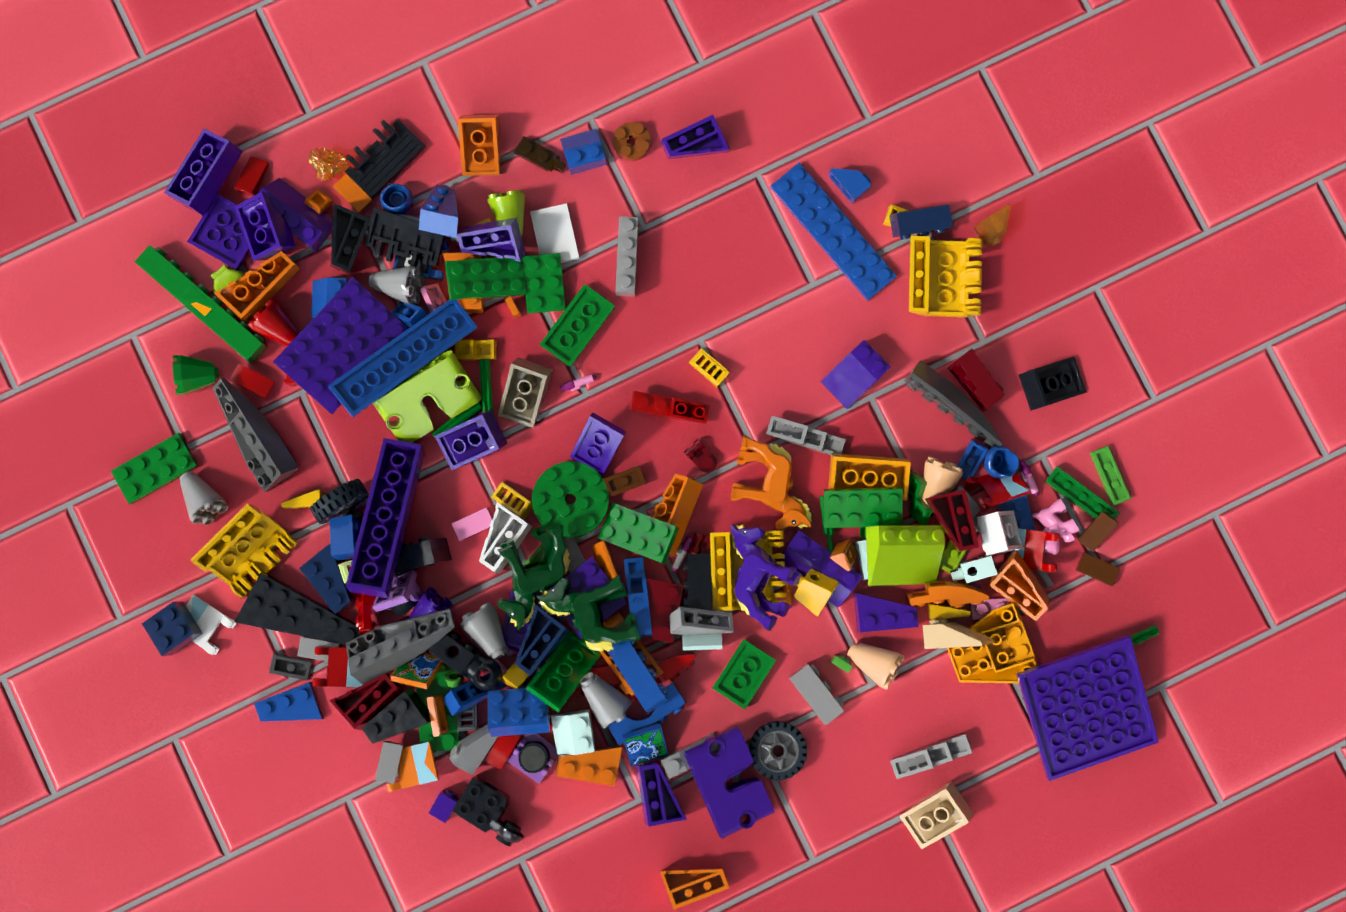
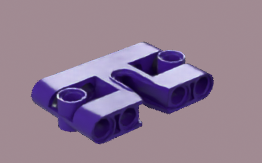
(712, 771)

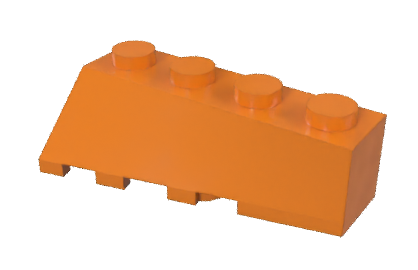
(258, 286)
(678, 505)

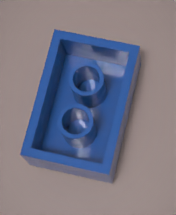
(516, 713)

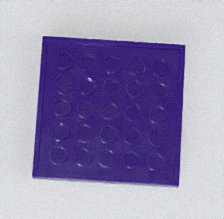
(1088, 707)

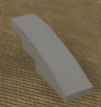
(805, 436)
(931, 756)

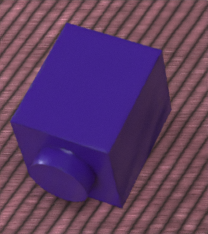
(444, 805)

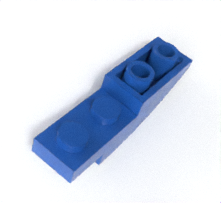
(638, 594)

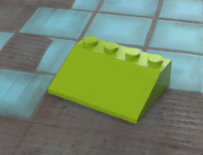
(904, 554)

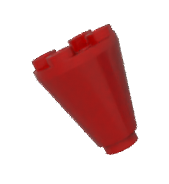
(274, 323)

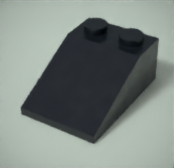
(1052, 383)

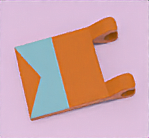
(415, 767)

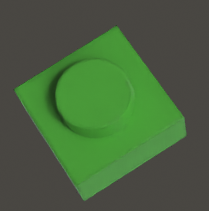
(841, 662)

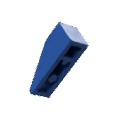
(467, 695)

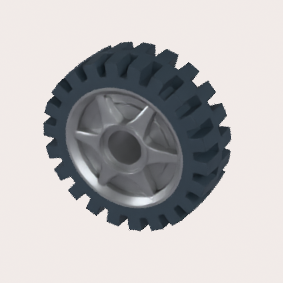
(339, 501)
(793, 753)

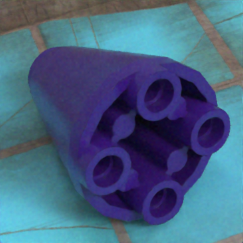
(430, 603)

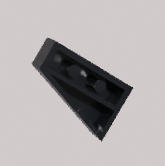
(422, 554)

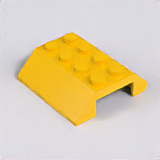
(944, 277)
(244, 546)
(725, 569)

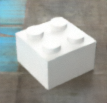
(999, 532)

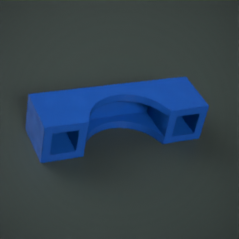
(674, 703)

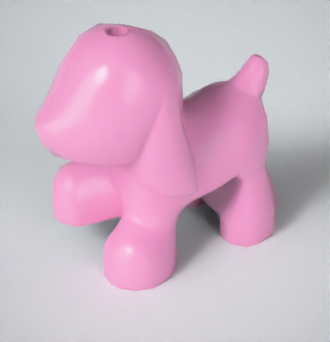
(1054, 524)

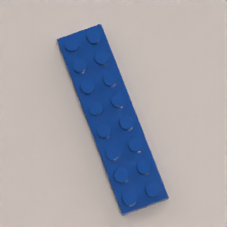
(833, 231)
(402, 357)

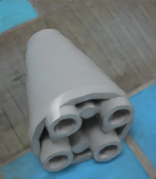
(399, 283)
(201, 499)
(486, 630)
(604, 699)

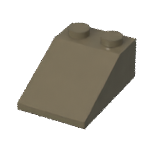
(524, 392)

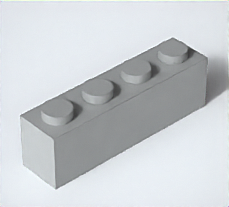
(627, 256)

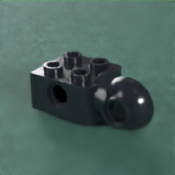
(468, 661)
(484, 807)

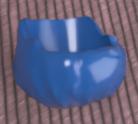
(396, 199)
(1001, 462)

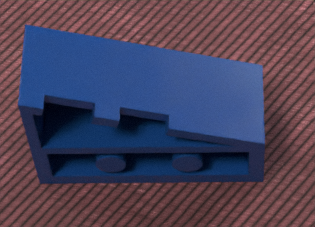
(440, 212)

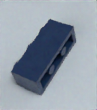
(921, 222)

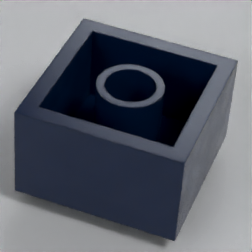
(172, 628)

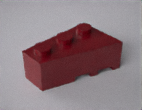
(955, 518)

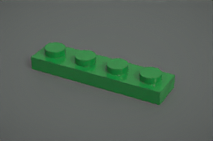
(1078, 494)

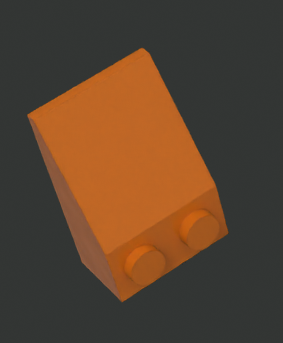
(479, 144)

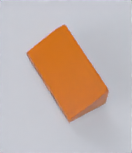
(844, 554)
(604, 559)

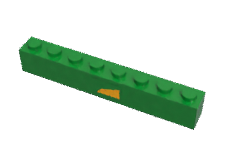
(201, 304)

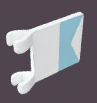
(208, 620)

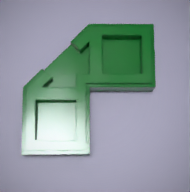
(918, 509)

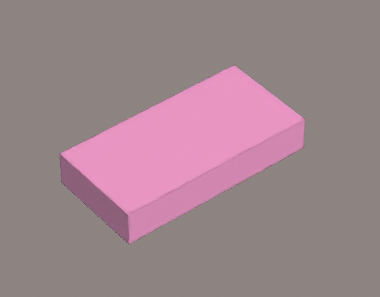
(472, 524)

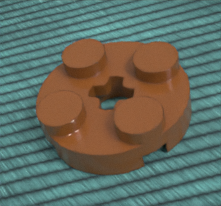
(626, 150)

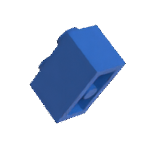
(344, 536)

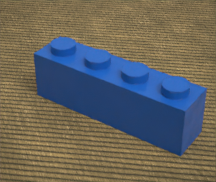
(638, 675)

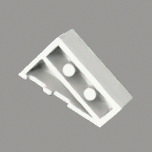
(503, 527)

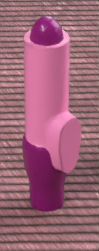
(577, 384)
(1027, 476)

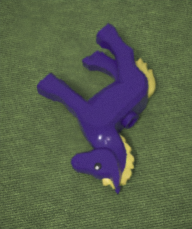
(755, 574)

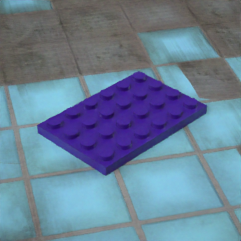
(337, 340)

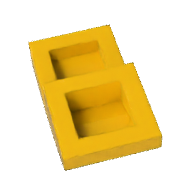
(475, 350)

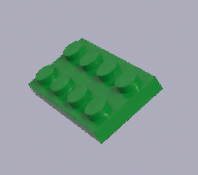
(485, 278)
(577, 325)
(154, 468)
(862, 507)
(638, 533)
(563, 671)
(445, 741)

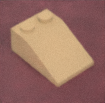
(946, 634)
(937, 815)

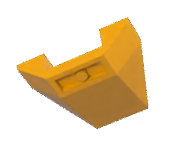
(1003, 658)

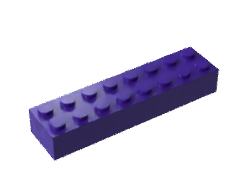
(385, 518)

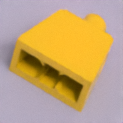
(815, 590)

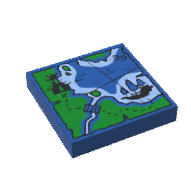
(645, 744)

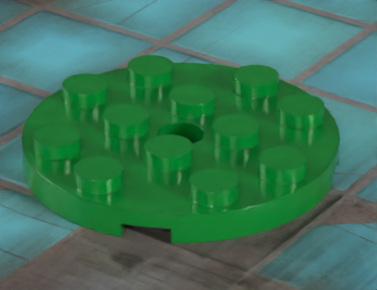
(572, 479)

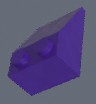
(263, 227)
(855, 374)
(471, 439)

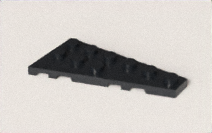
(286, 610)

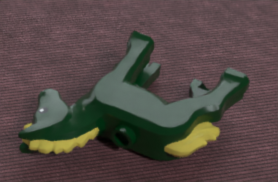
(533, 576)
(589, 614)

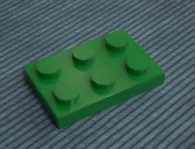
(543, 283)
(743, 674)

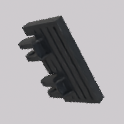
(385, 159)
(403, 237)

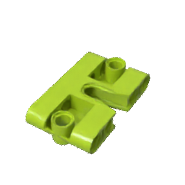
(432, 380)

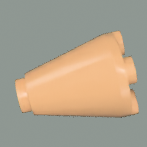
(940, 477)
(876, 662)

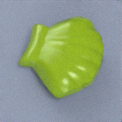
(225, 276)

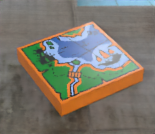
(418, 671)

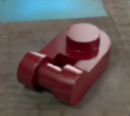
(706, 462)
(698, 539)

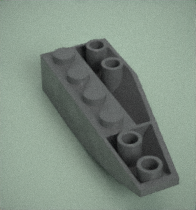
(951, 401)
(255, 437)
(395, 644)

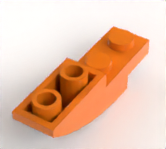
(955, 593)

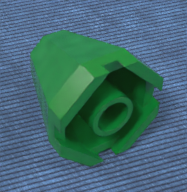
(193, 374)

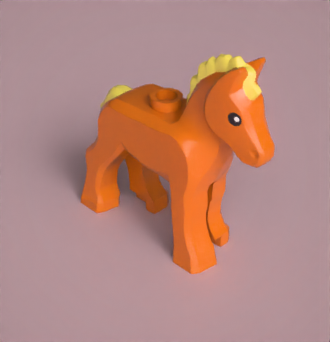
(775, 484)

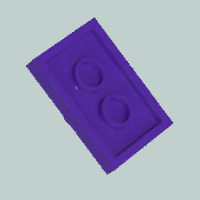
(597, 443)

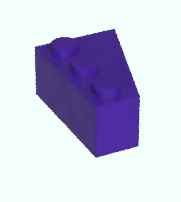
(880, 614)
(656, 796)

